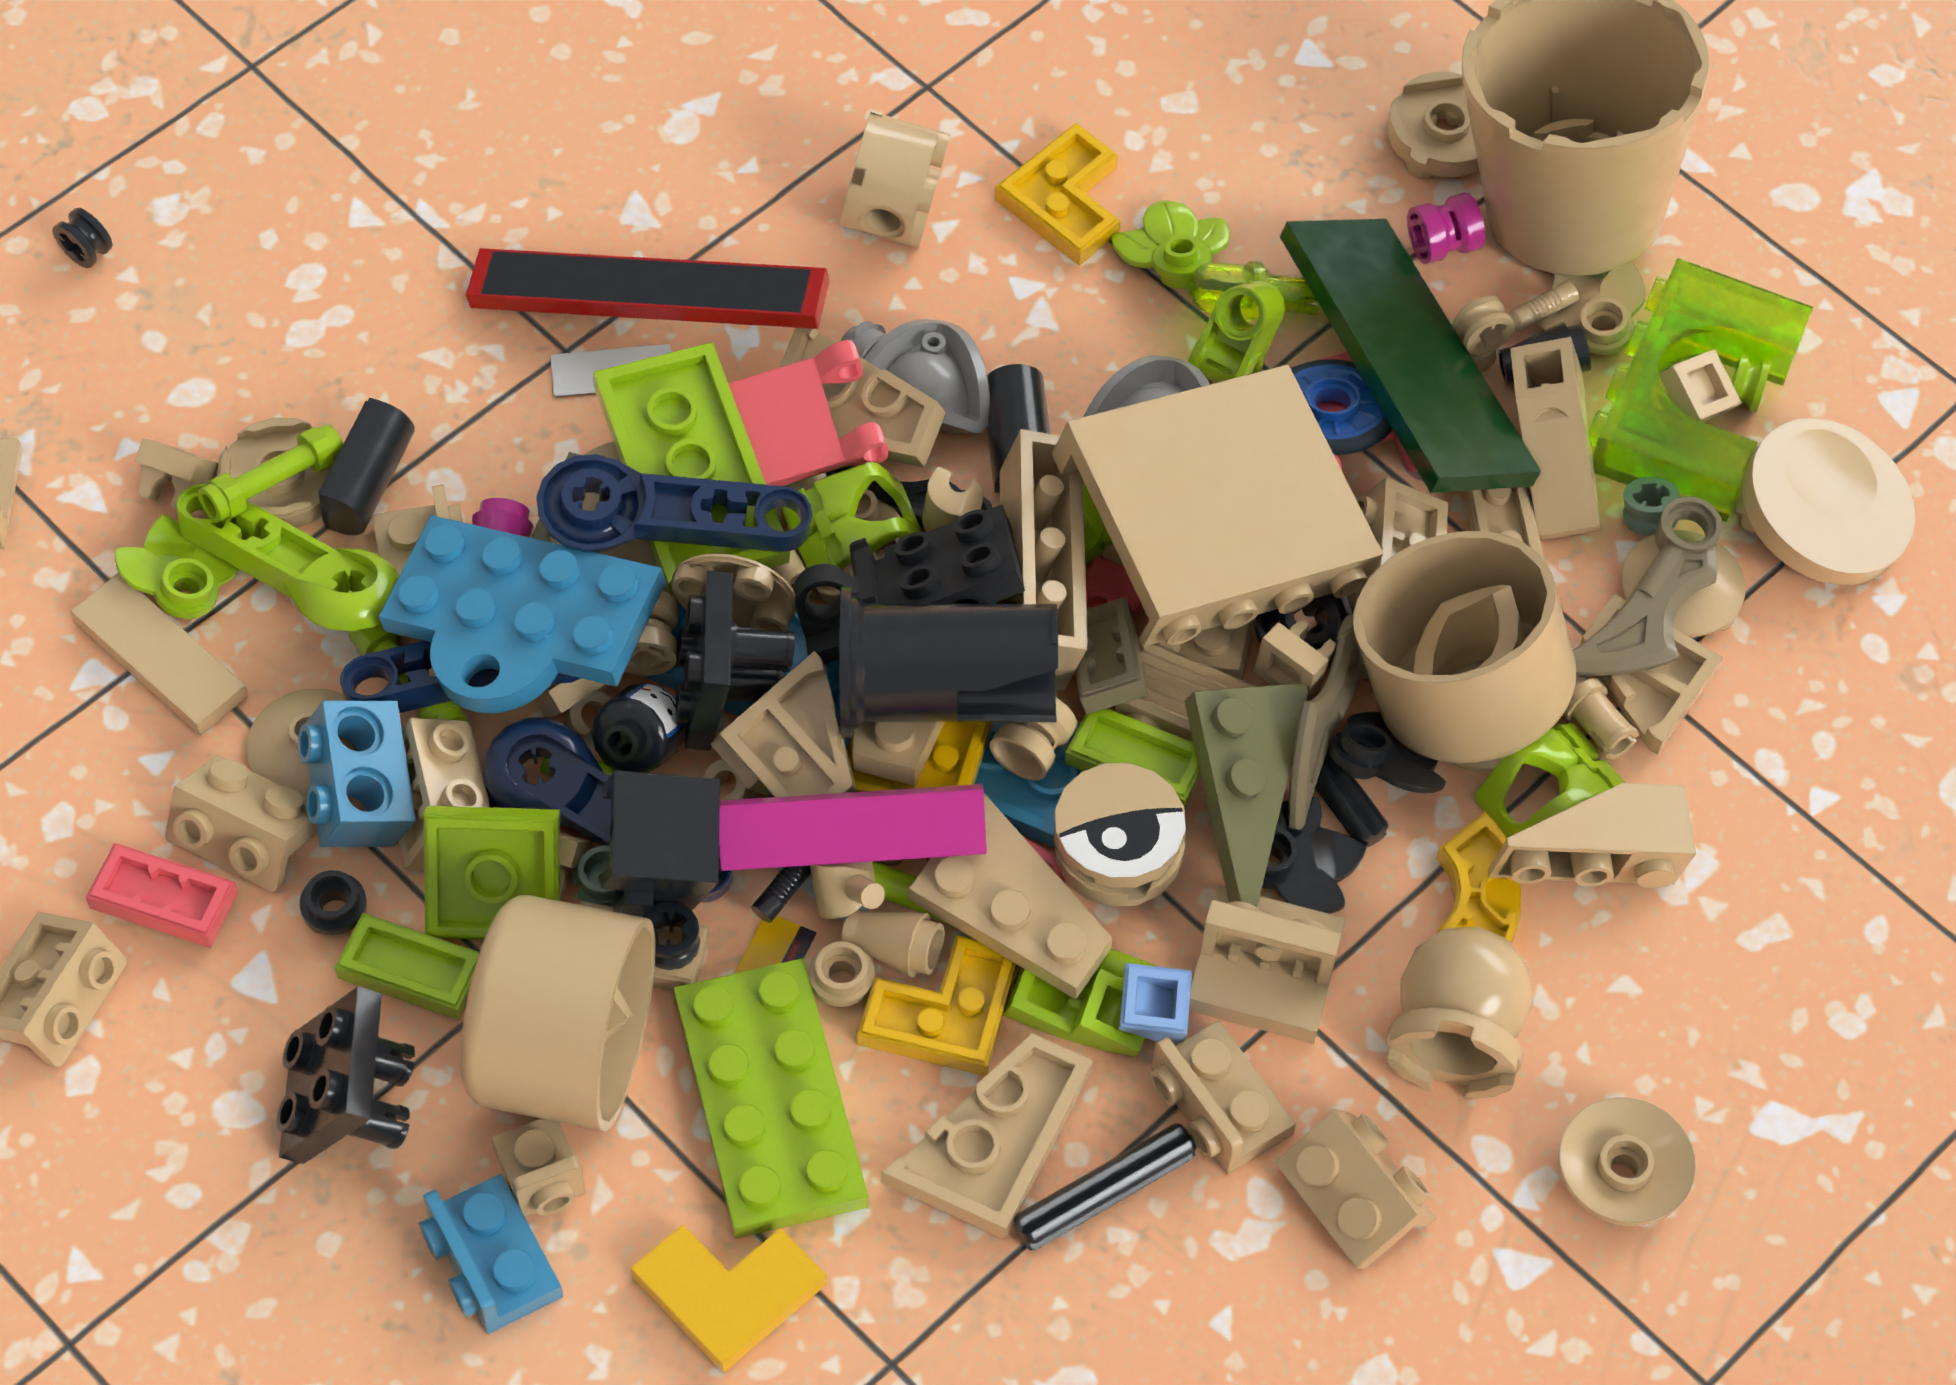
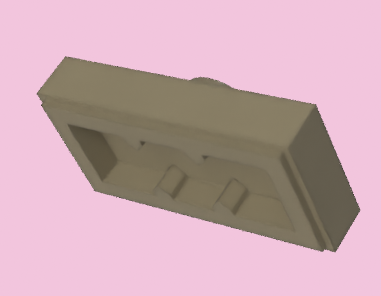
(1112, 663)

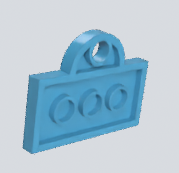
(518, 610)

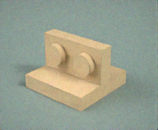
(1266, 965)

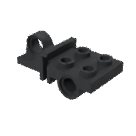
(949, 565)

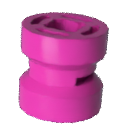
(1446, 228)

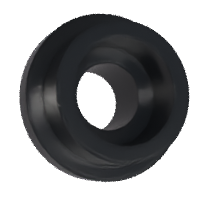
(328, 887)

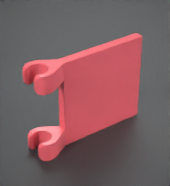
(792, 420)

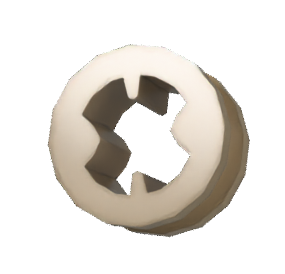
(1483, 325)

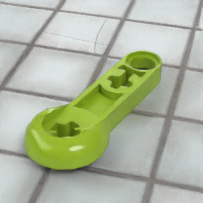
(328, 584)

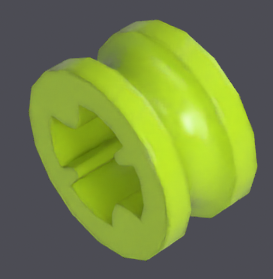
(1750, 380)

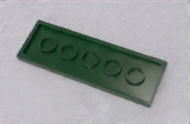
(1409, 355)

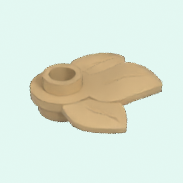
(1603, 304)

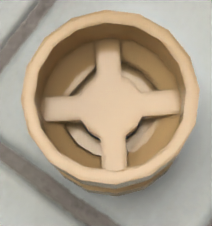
(657, 646)
(1030, 746)

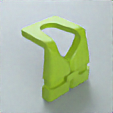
(834, 519)
(1561, 752)

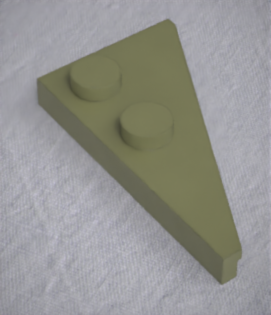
(1244, 764)

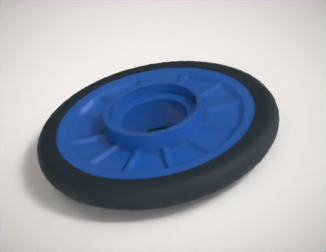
(1339, 381)

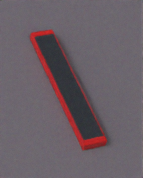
(648, 288)

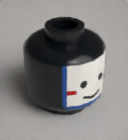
(637, 729)

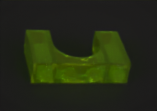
(1692, 316)

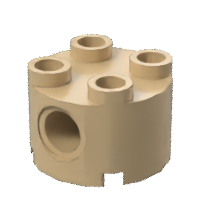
(894, 179)

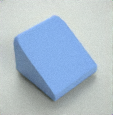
(1155, 1002)

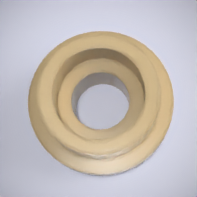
(841, 957)

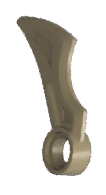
(1642, 629)
(1320, 720)

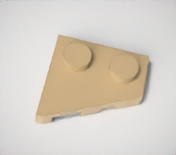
(1660, 696)
(794, 736)

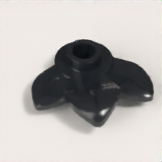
(1371, 750)
(1311, 862)

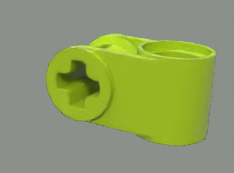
(1231, 344)

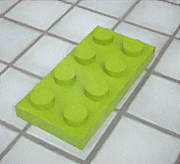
(682, 421)
(770, 1098)

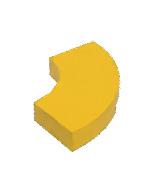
(1477, 898)

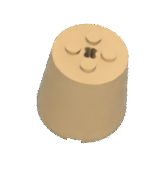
(1581, 124)

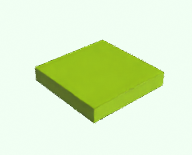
(483, 860)

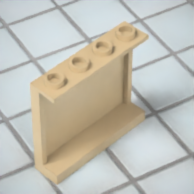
(1222, 503)

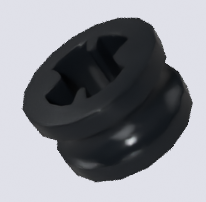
(82, 237)
(677, 915)

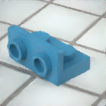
(492, 1252)

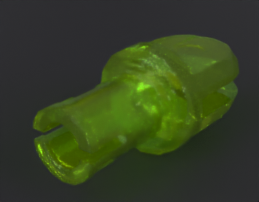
(1214, 278)

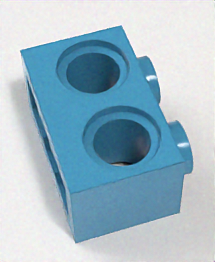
(372, 774)

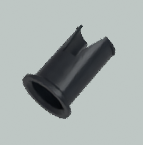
(946, 662)

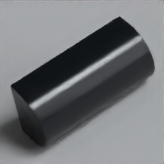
(1015, 404)
(364, 467)

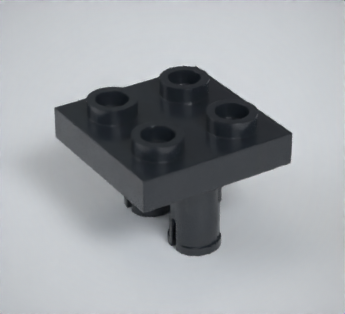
(723, 660)
(333, 1077)

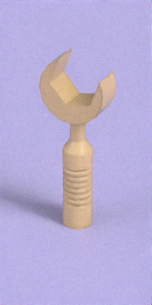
(1533, 312)

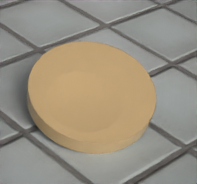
(1828, 501)

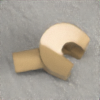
(946, 505)
(845, 888)

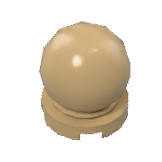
(1462, 1013)

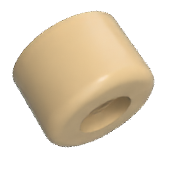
(1455, 605)
(558, 1011)

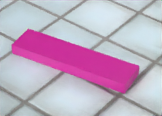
(852, 827)

